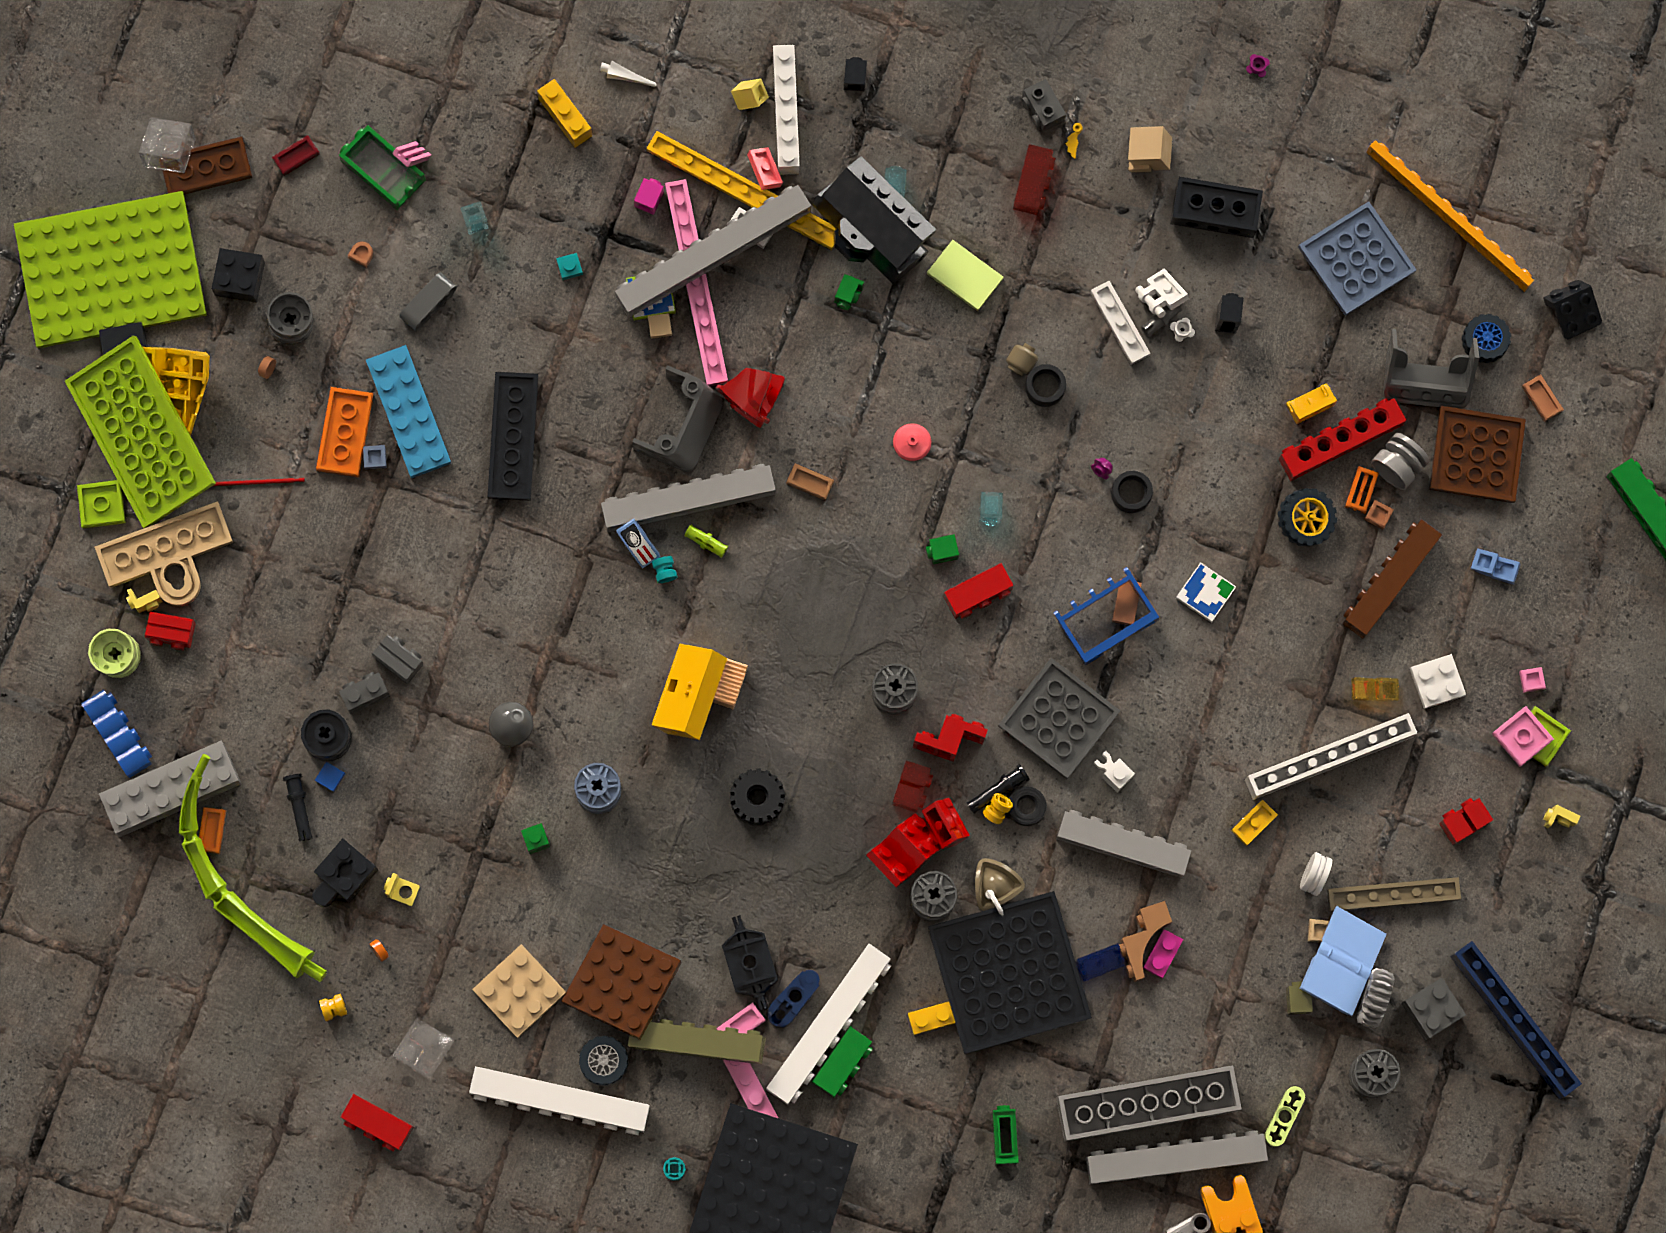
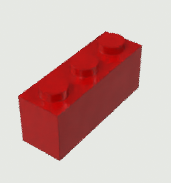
(978, 591)
(376, 1123)

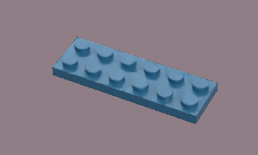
(408, 411)

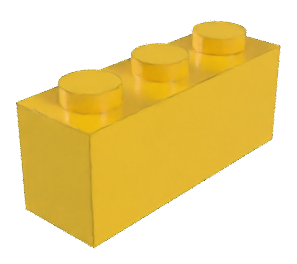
(564, 113)

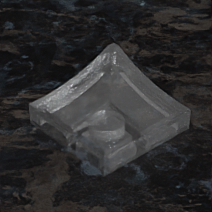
(423, 1048)

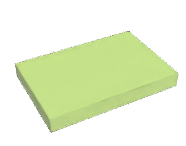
(965, 275)

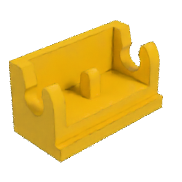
(1311, 403)

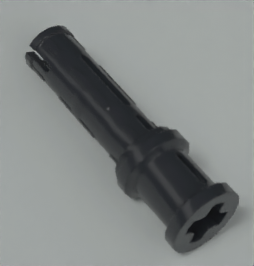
(1006, 783)
(296, 796)

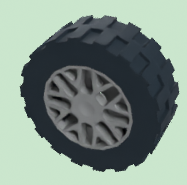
(603, 1060)

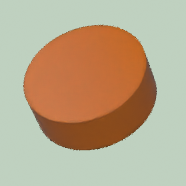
(379, 950)

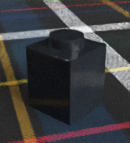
(855, 74)

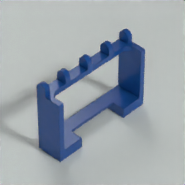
(1140, 624)

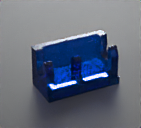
(1100, 962)

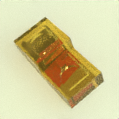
(1375, 689)

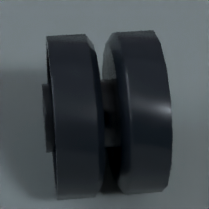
(325, 722)

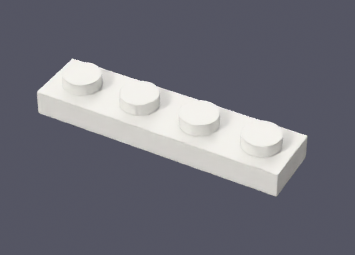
(1120, 322)

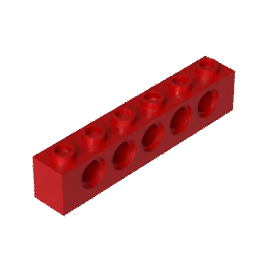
(1386, 409)

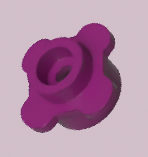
(1257, 59)
(1102, 468)

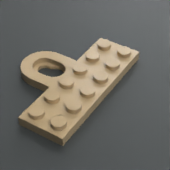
(166, 545)

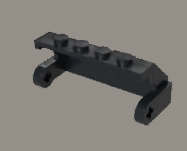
(874, 221)

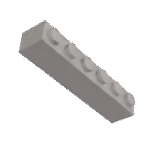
(1124, 844)

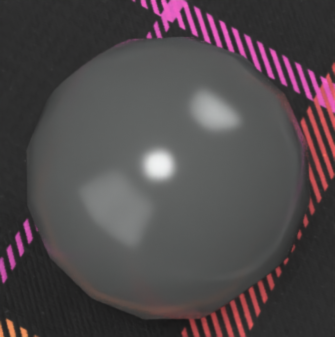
(511, 724)

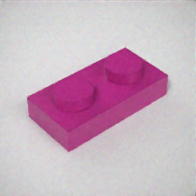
(1163, 953)

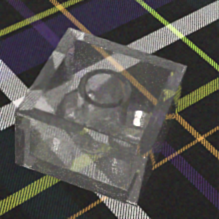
(167, 145)

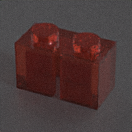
(911, 786)

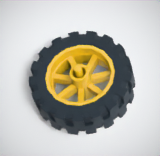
(1327, 517)

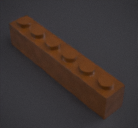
(1391, 580)

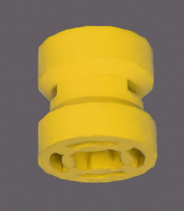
(999, 806)
(333, 1007)

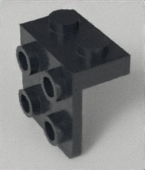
(1574, 308)

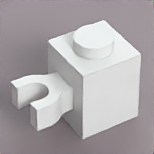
(1116, 773)

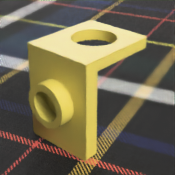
(394, 885)

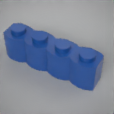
(116, 733)

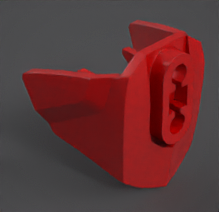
(753, 394)

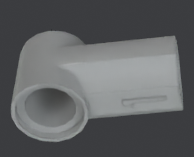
(1188, 1226)

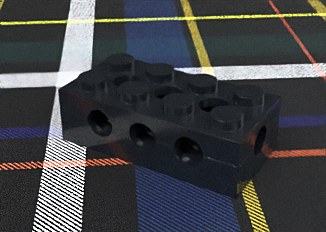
(1210, 219)

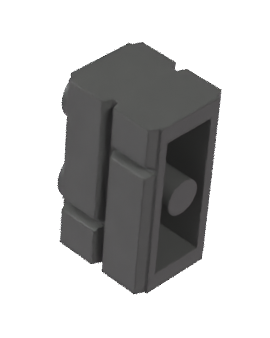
(397, 658)

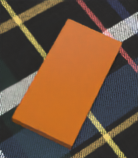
(344, 432)

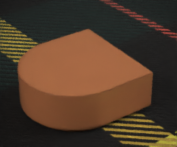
(361, 253)

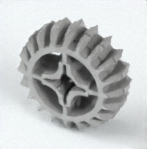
(1375, 998)

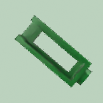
(1004, 1158)

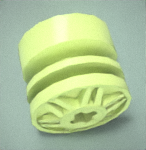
(105, 645)

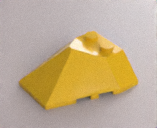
(183, 377)

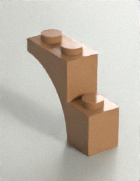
(1133, 946)

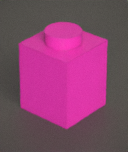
(649, 195)

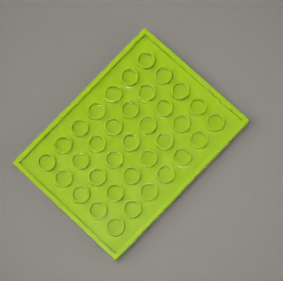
(89, 284)

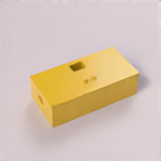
(689, 691)

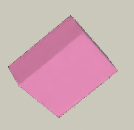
(1532, 680)

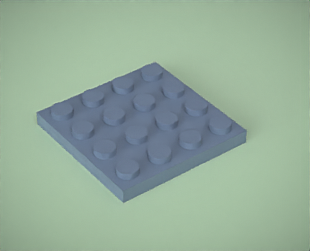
(1357, 258)

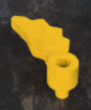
(1072, 142)

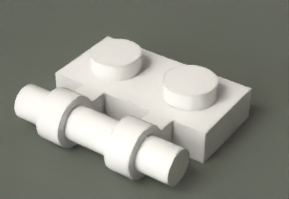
(1166, 288)

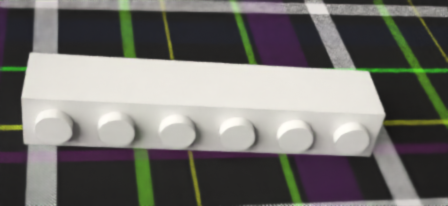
(786, 109)

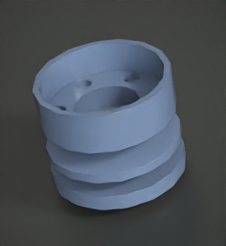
(599, 800)

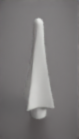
(615, 71)

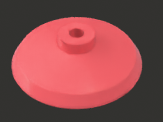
(912, 442)

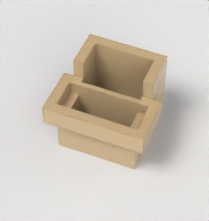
(1149, 149)

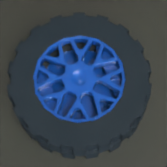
(1491, 334)

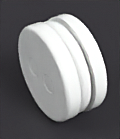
(1316, 874)

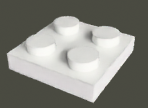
(1437, 681)

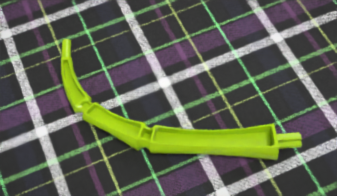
(286, 951)

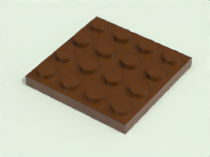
(1477, 454)
(621, 982)

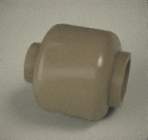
(1022, 359)

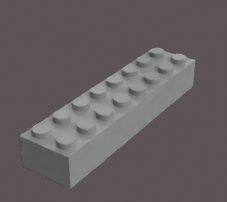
(1148, 1103)

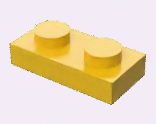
(1254, 822)
(931, 1018)

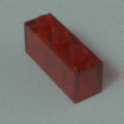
(1034, 180)

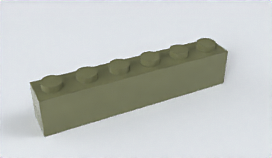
(701, 1042)

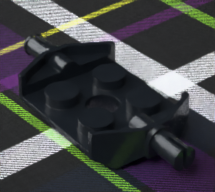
(754, 980)

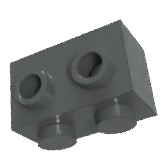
(1043, 105)
(364, 693)

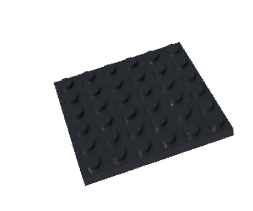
(1009, 972)
(772, 1177)

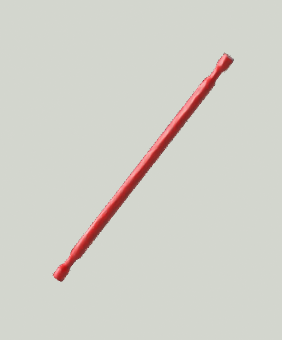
(250, 482)

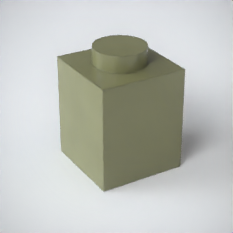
(1298, 1000)

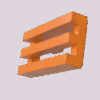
(1356, 506)

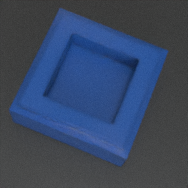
(330, 777)

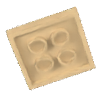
(519, 991)

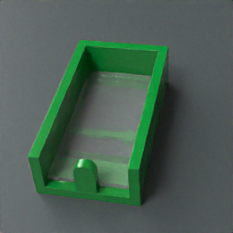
(375, 164)

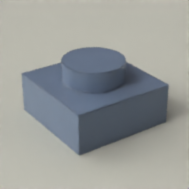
(374, 457)

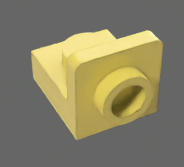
(1563, 815)

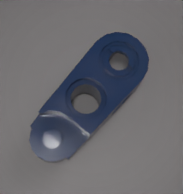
(806, 984)

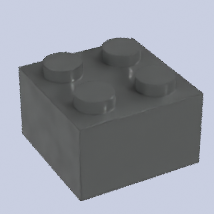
(1433, 1009)

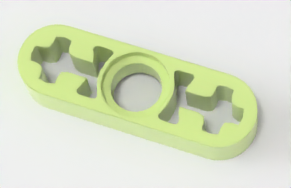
(1297, 1104)

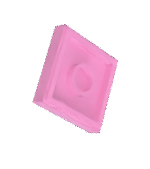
(1522, 736)

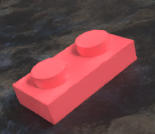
(764, 168)

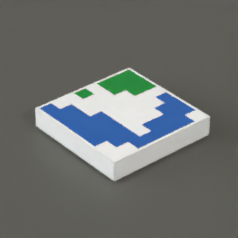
(1205, 592)

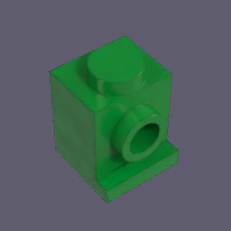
(848, 292)

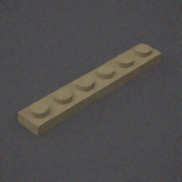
(1394, 894)

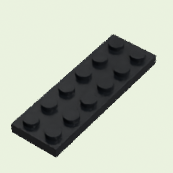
(513, 436)

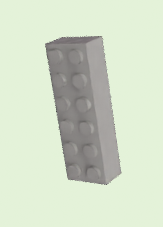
(162, 789)

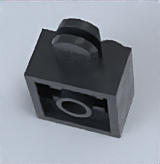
(343, 874)

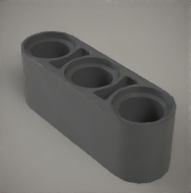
(428, 301)

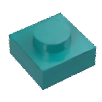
(569, 266)

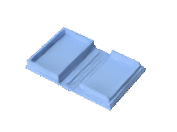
(1343, 961)

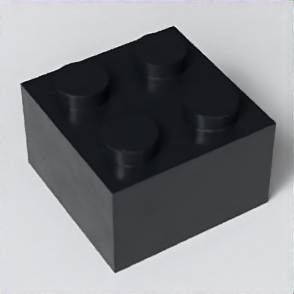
(238, 275)

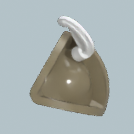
(996, 884)

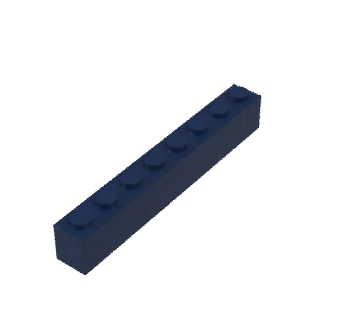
(1515, 1020)

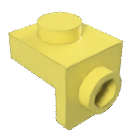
(147, 602)

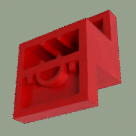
(950, 737)
(905, 850)

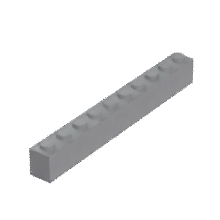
(713, 250)

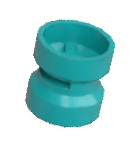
(664, 569)
(674, 1169)

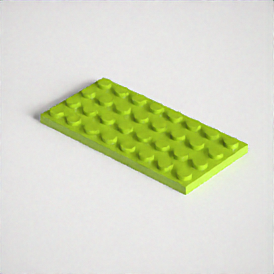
(140, 432)

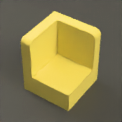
(749, 94)

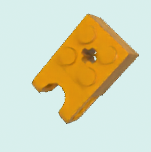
(1231, 1214)

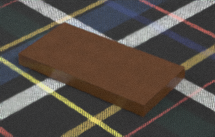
(211, 167)

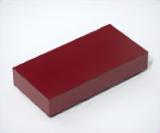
(295, 155)

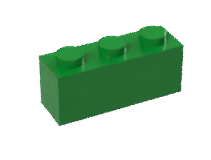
(843, 1063)

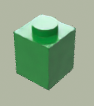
(942, 549)
(535, 838)

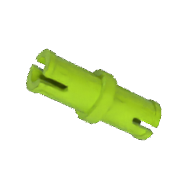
(706, 541)

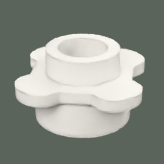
(1180, 335)

